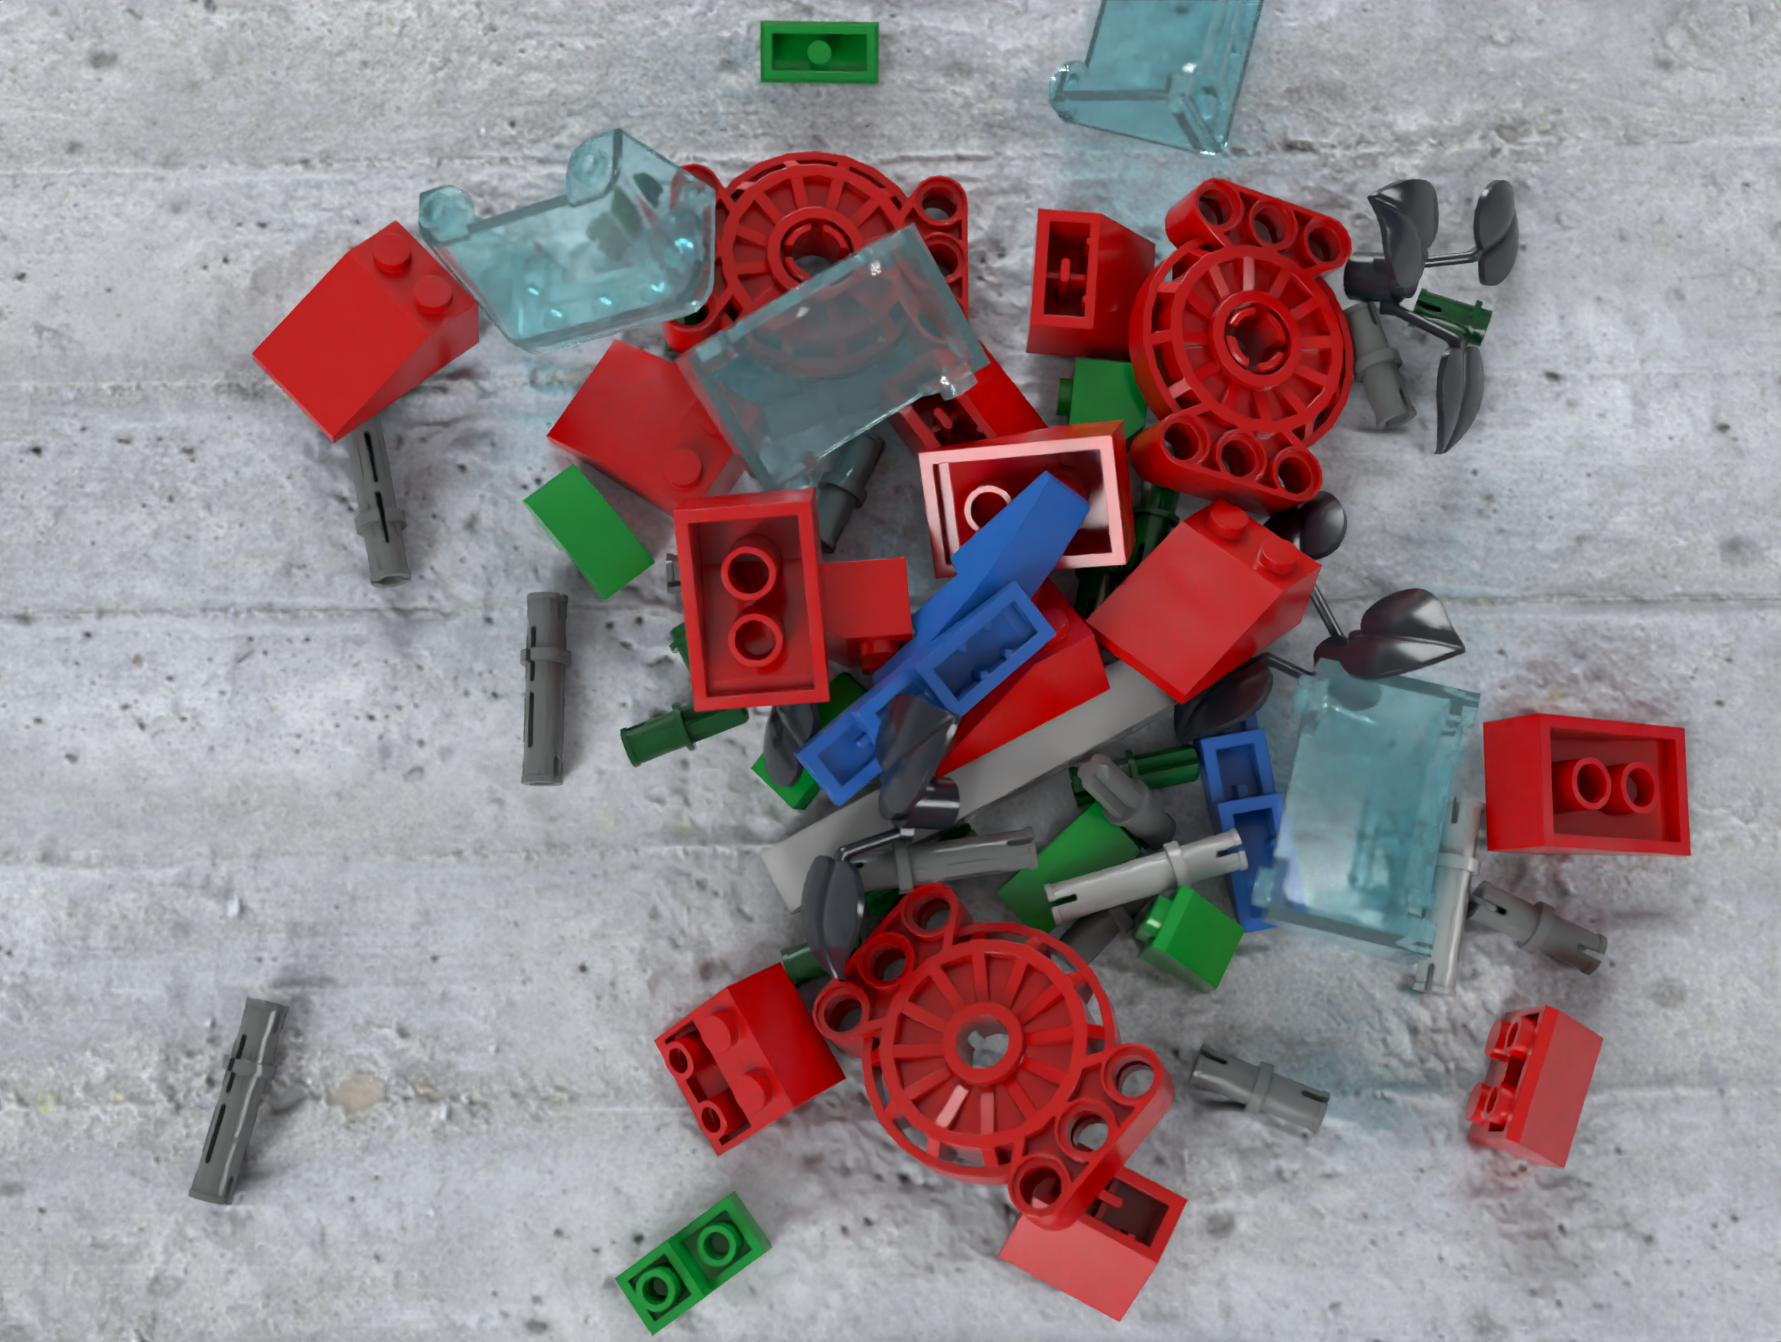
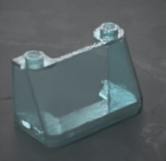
(1161, 72)
(599, 261)
(834, 359)
(1365, 811)

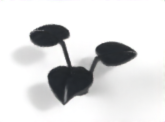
(1408, 227)
(1394, 635)
(909, 750)

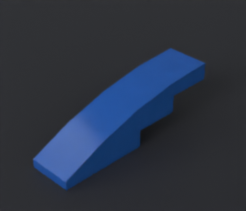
(1013, 546)
(948, 672)
(1244, 797)

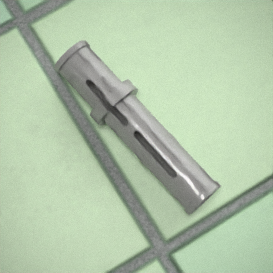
(1146, 876)
(1452, 888)

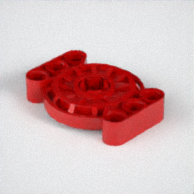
(816, 208)
(1259, 278)
(1034, 1101)

